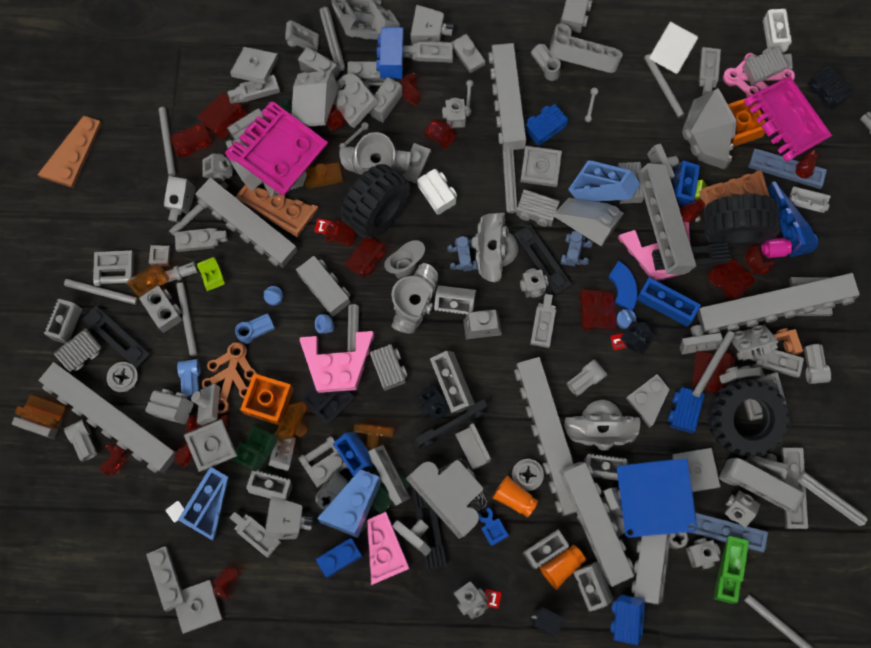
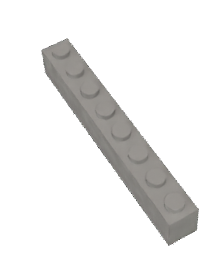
(778, 303)
(107, 417)
(547, 428)

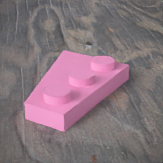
(384, 548)

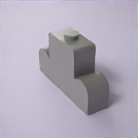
(448, 494)

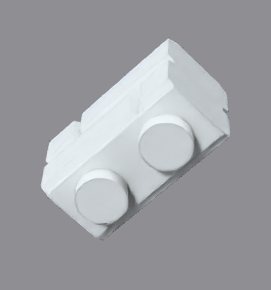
(777, 29)
(436, 191)

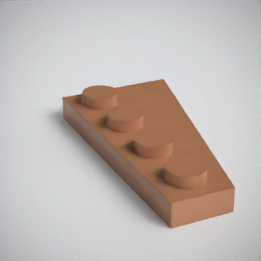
(71, 155)
(747, 184)
(283, 212)

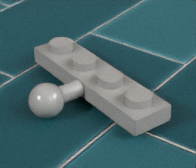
(795, 459)

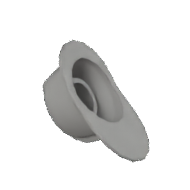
(404, 260)

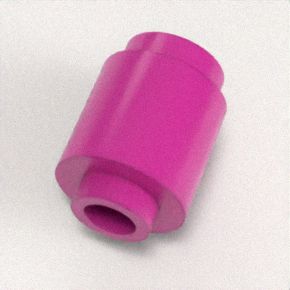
(776, 248)

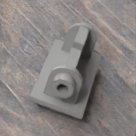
(809, 199)

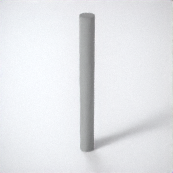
(663, 84)
(167, 141)
(193, 213)
(100, 291)
(186, 319)
(713, 364)
(776, 622)

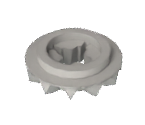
(118, 370)
(535, 469)

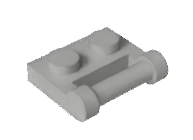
(110, 262)
(322, 470)

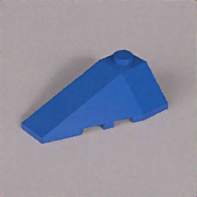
(793, 224)

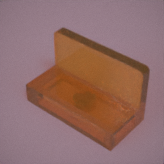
(42, 411)

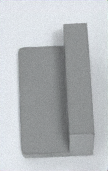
(36, 427)
(473, 447)

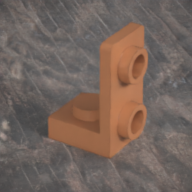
(791, 341)

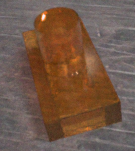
(323, 175)
(148, 280)
(291, 422)
(373, 432)

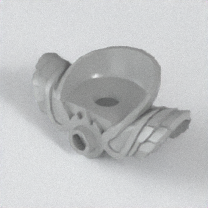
(377, 146)
(491, 262)
(422, 283)
(602, 413)

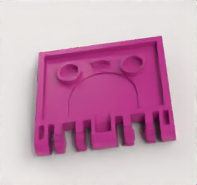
(789, 116)
(278, 149)

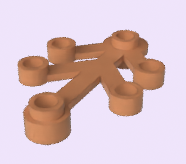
(230, 374)

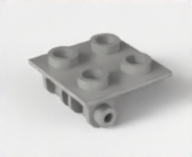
(755, 338)

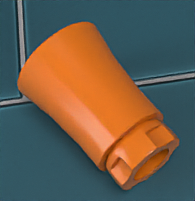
(515, 497)
(562, 566)

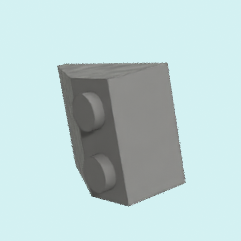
(313, 97)
(590, 218)

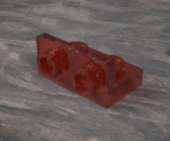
(191, 140)
(365, 257)

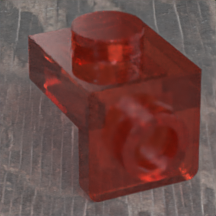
(409, 92)
(335, 119)
(440, 132)
(340, 233)
(754, 260)
(183, 456)
(114, 462)
(227, 576)

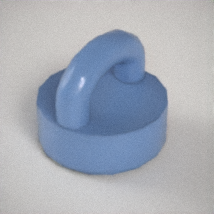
(273, 295)
(625, 318)
(324, 324)

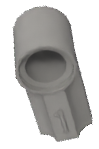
(546, 61)
(816, 369)
(590, 375)
(79, 436)

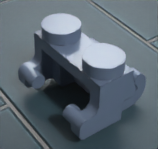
(575, 248)
(464, 254)

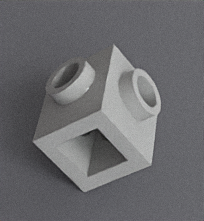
(455, 112)
(217, 167)
(533, 289)
(741, 508)
(697, 556)
(471, 600)

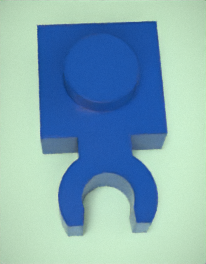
(493, 530)

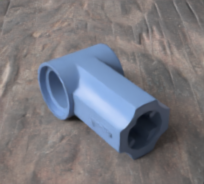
(255, 327)
(189, 372)

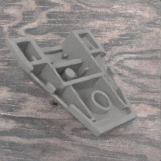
(363, 17)
(710, 129)

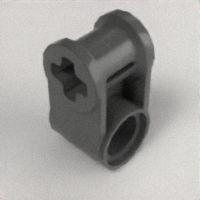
(331, 488)

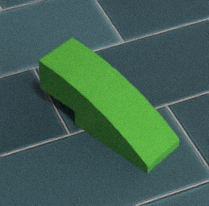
(731, 570)

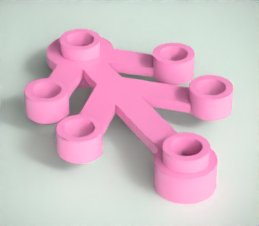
(741, 77)

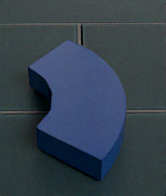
(625, 286)

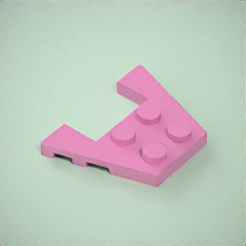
(644, 254)
(336, 370)

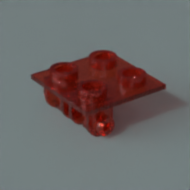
(221, 115)
(731, 278)
(597, 310)
(701, 363)

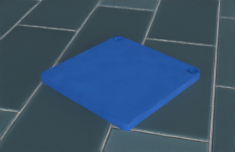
(657, 498)

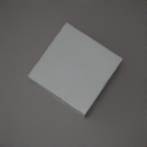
(159, 255)

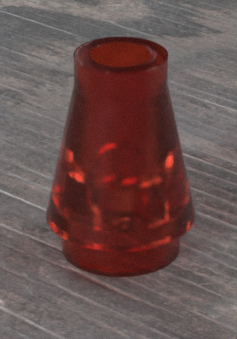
(806, 166)
(692, 210)

